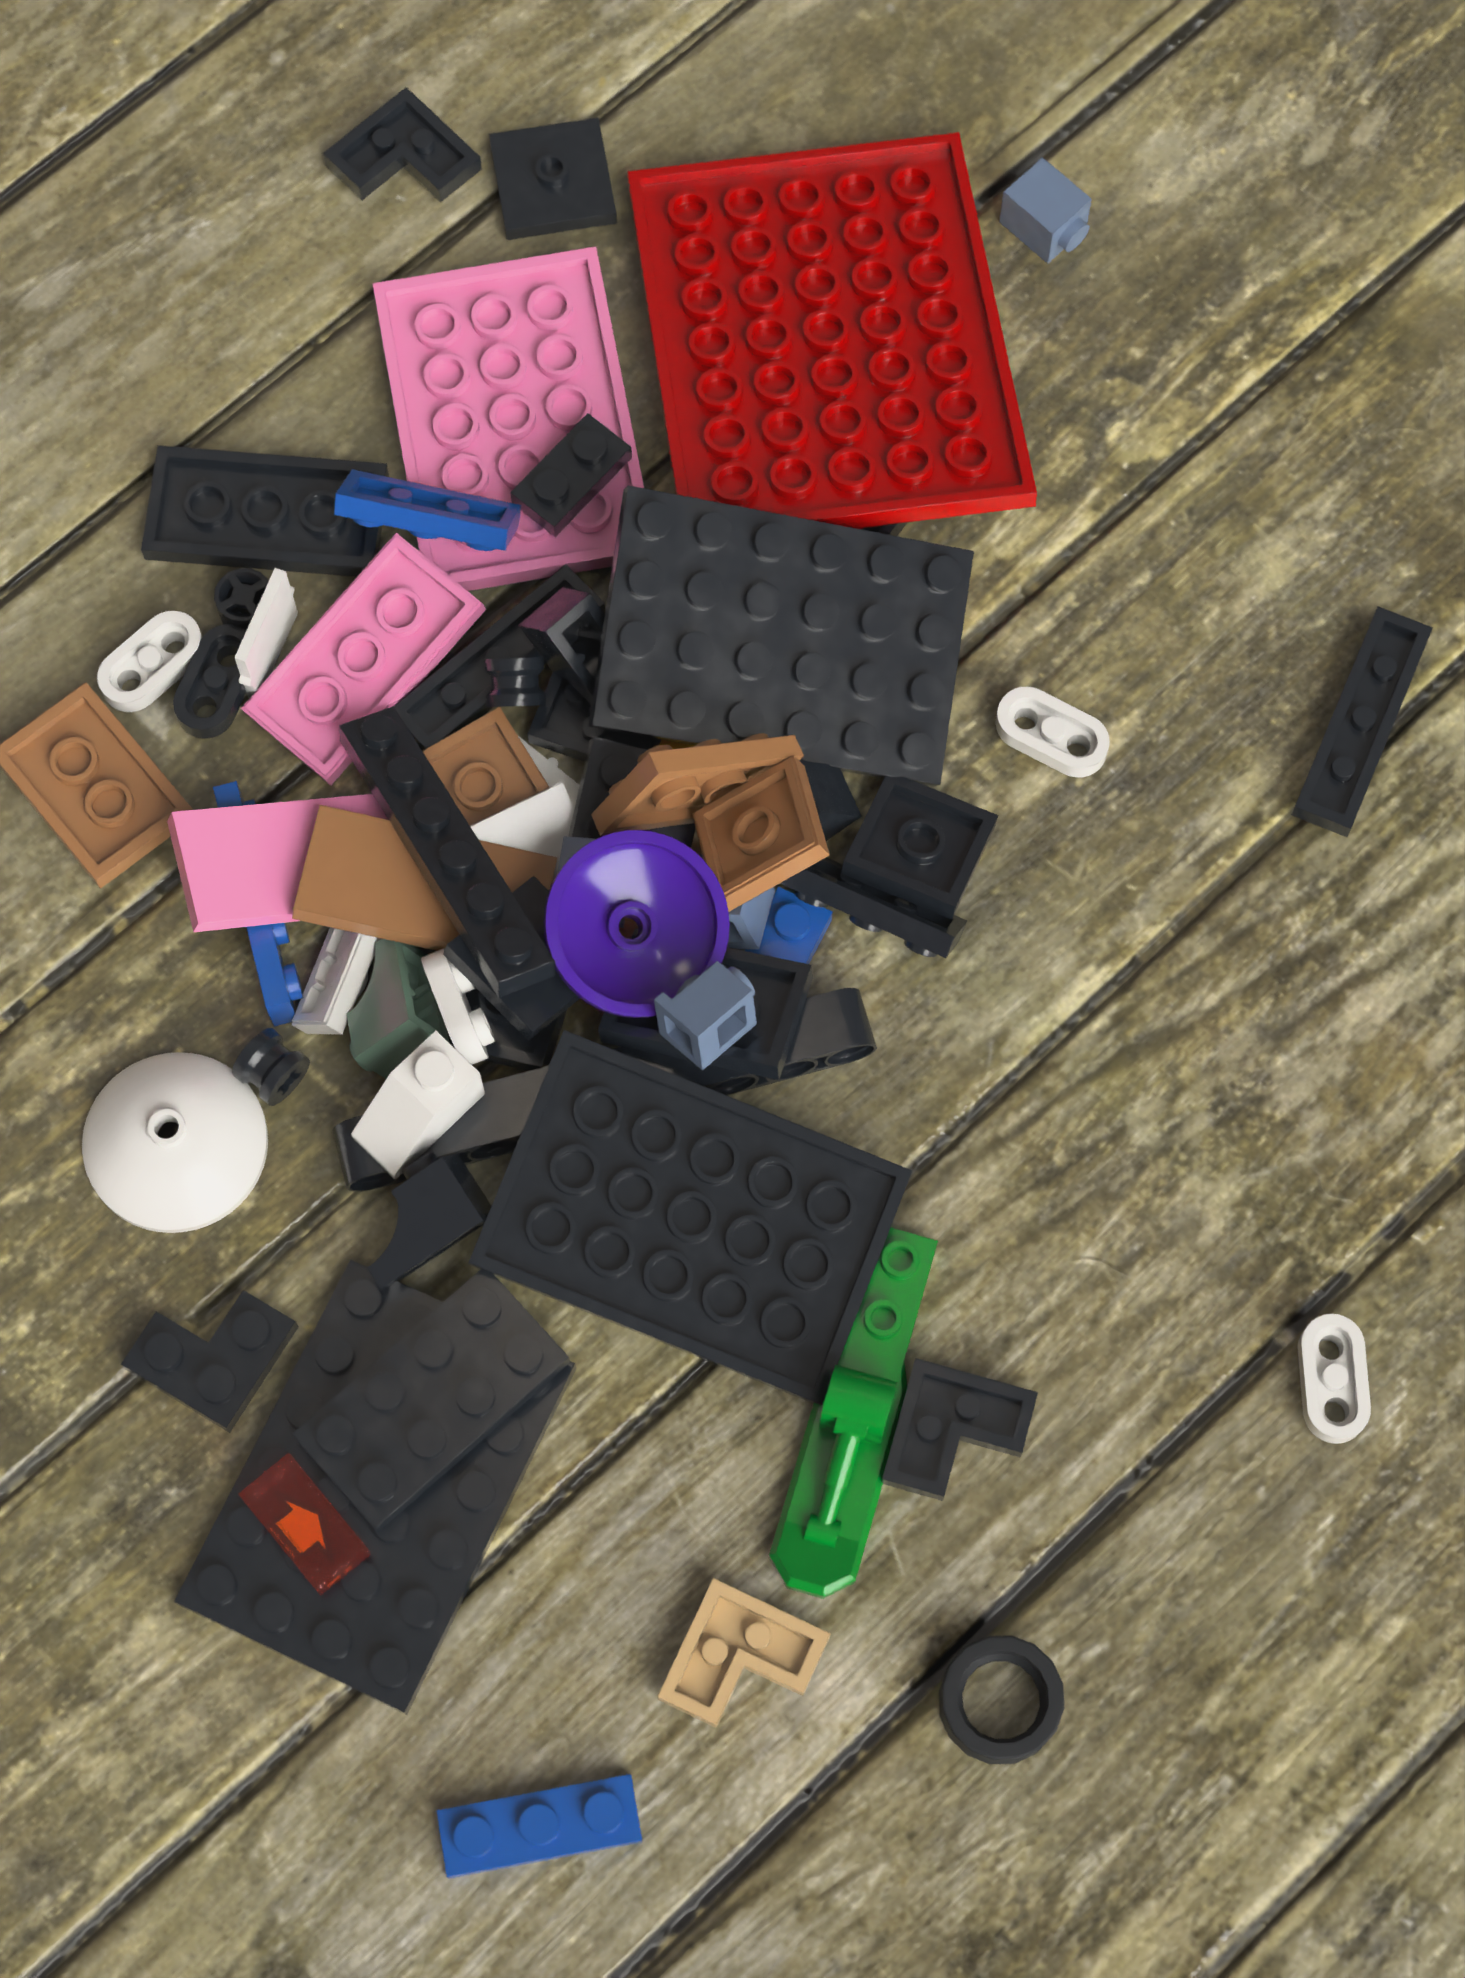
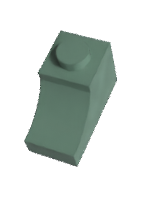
(394, 1011)

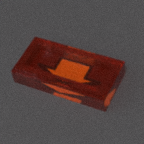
(304, 1524)

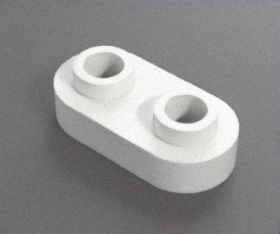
(146, 660)
(1054, 730)
(466, 1028)
(1335, 1380)

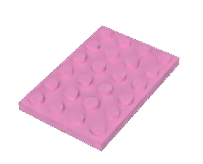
(488, 381)

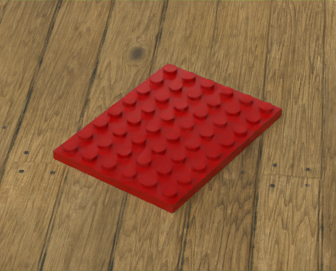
(831, 334)

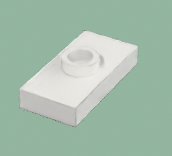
(335, 982)

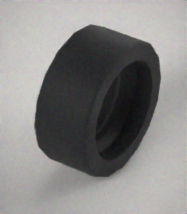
(1045, 1677)

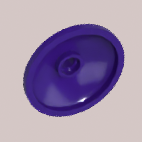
(669, 897)

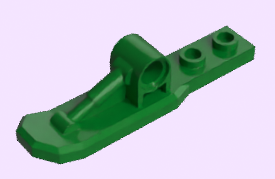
(853, 1430)

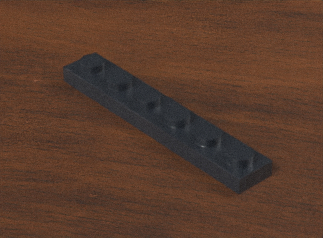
(447, 852)

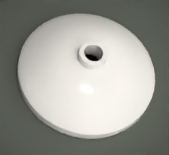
(178, 1179)

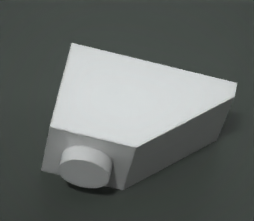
(418, 1104)

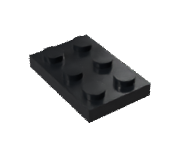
(778, 1001)

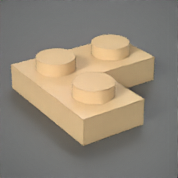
(736, 1634)

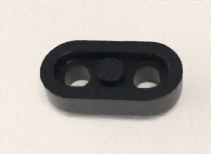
(211, 684)

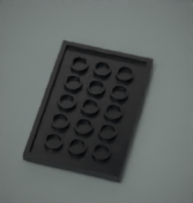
(781, 629)
(691, 1218)
(396, 1606)

